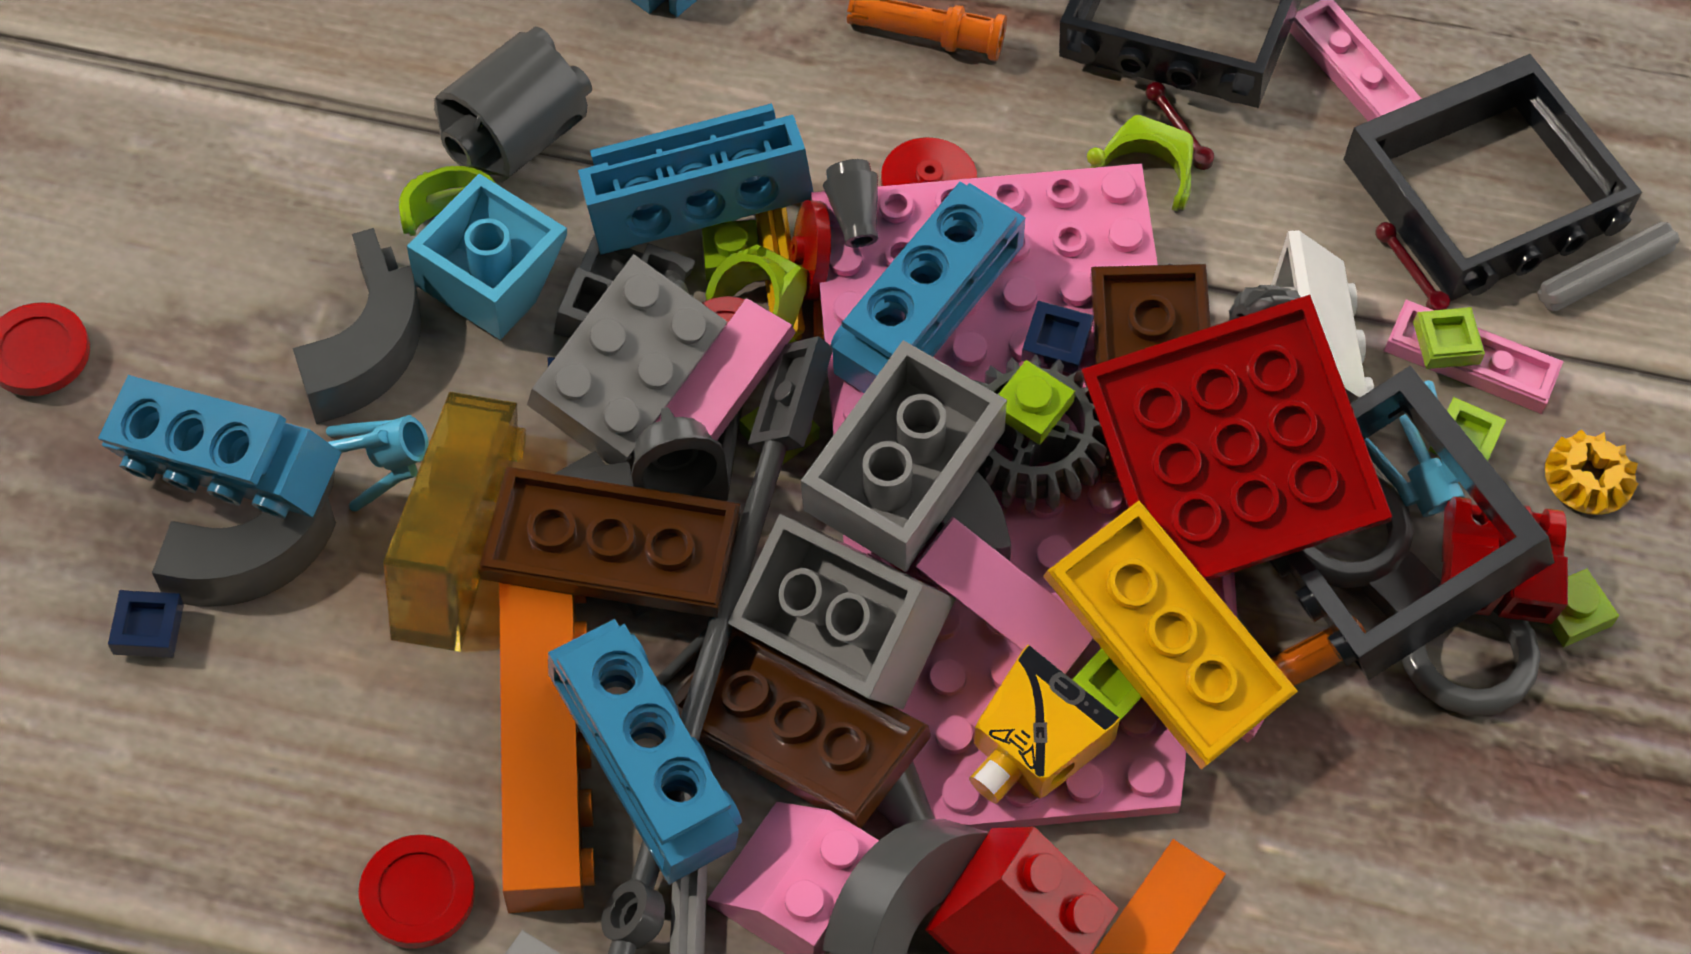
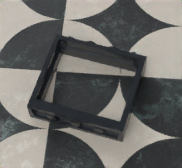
(1172, 62)
(1556, 122)
(1518, 560)

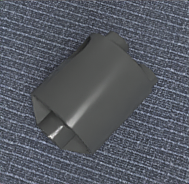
(511, 105)

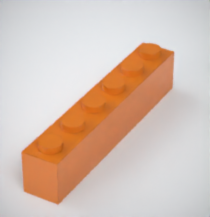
(541, 758)

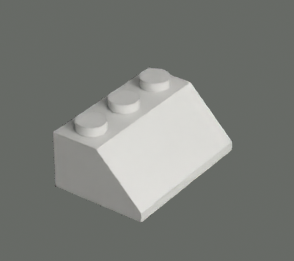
(1318, 272)

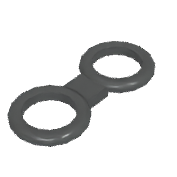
(1399, 579)

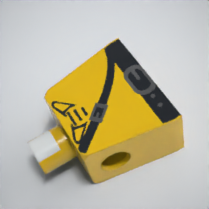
(1038, 730)

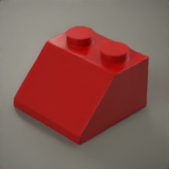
(1021, 900)

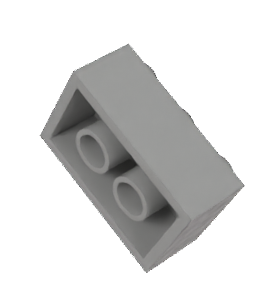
(625, 361)
(904, 455)
(841, 612)

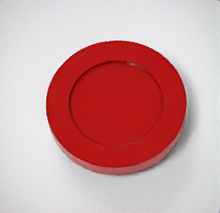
(926, 161)
(812, 245)
(41, 348)
(417, 891)

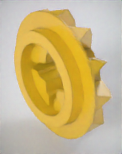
(1579, 488)

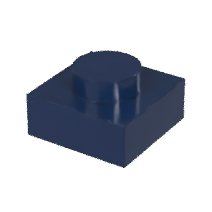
(1057, 335)
(146, 624)

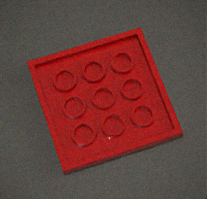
(1240, 439)

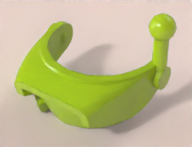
(1154, 138)
(422, 196)
(762, 264)

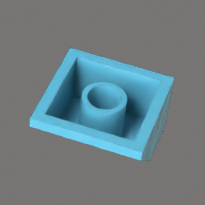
(486, 255)

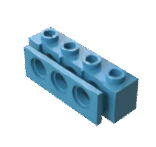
(695, 177)
(929, 284)
(218, 446)
(676, 833)

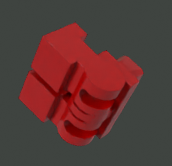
(1472, 536)

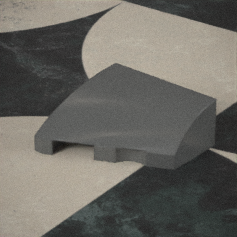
(599, 272)

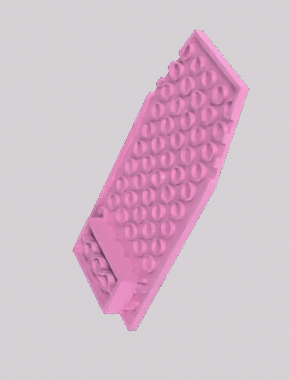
(1070, 225)

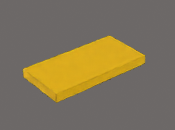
(1170, 634)

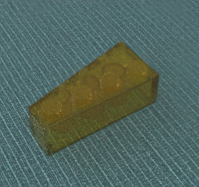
(447, 520)

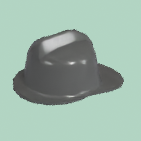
(680, 459)

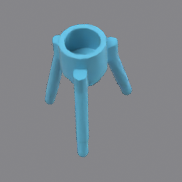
(388, 444)
(1431, 481)

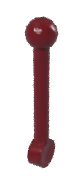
(1202, 156)
(1437, 300)

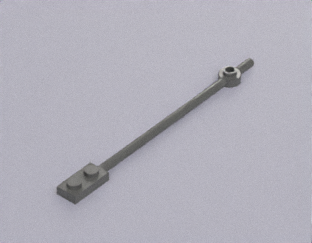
(782, 424)

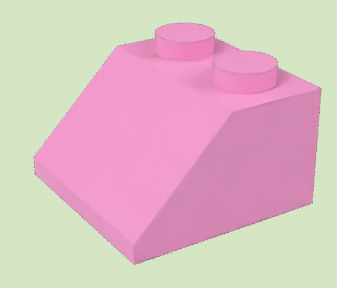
(791, 876)

